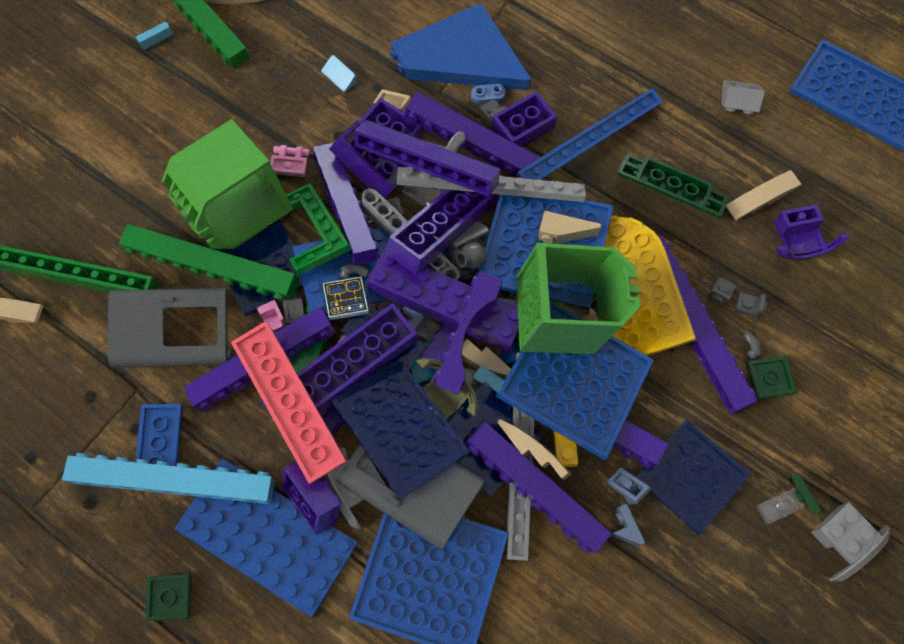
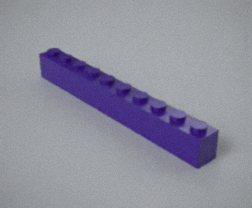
(710, 347)

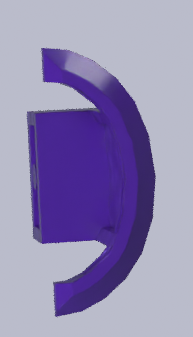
(801, 234)

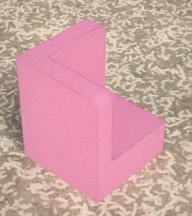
(271, 313)

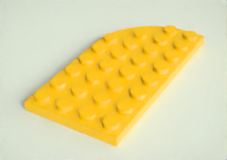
(662, 318)

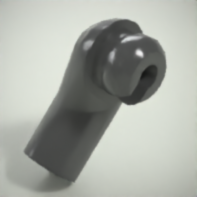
(754, 344)

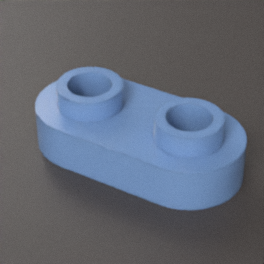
(488, 93)

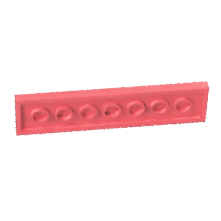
(288, 402)

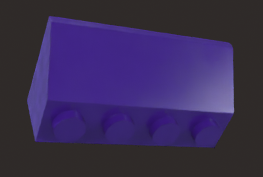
(372, 169)

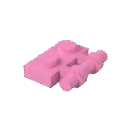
(290, 165)

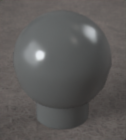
(471, 256)

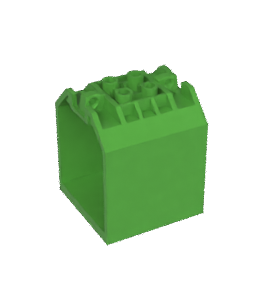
(225, 187)
(601, 270)

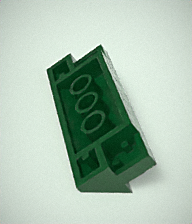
(674, 184)

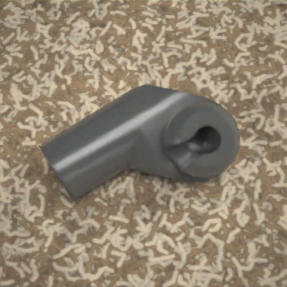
(349, 269)

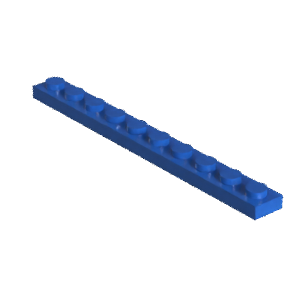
(591, 136)

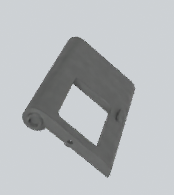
(138, 328)
(429, 510)

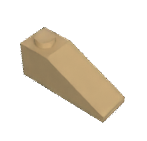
(562, 228)

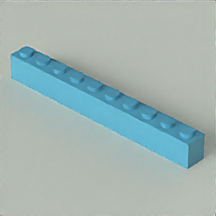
(169, 479)

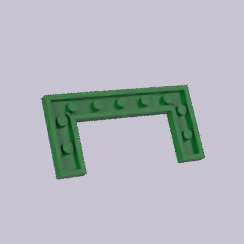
(333, 239)

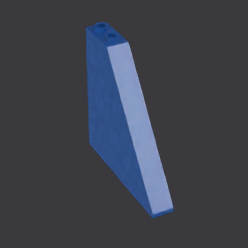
(461, 51)

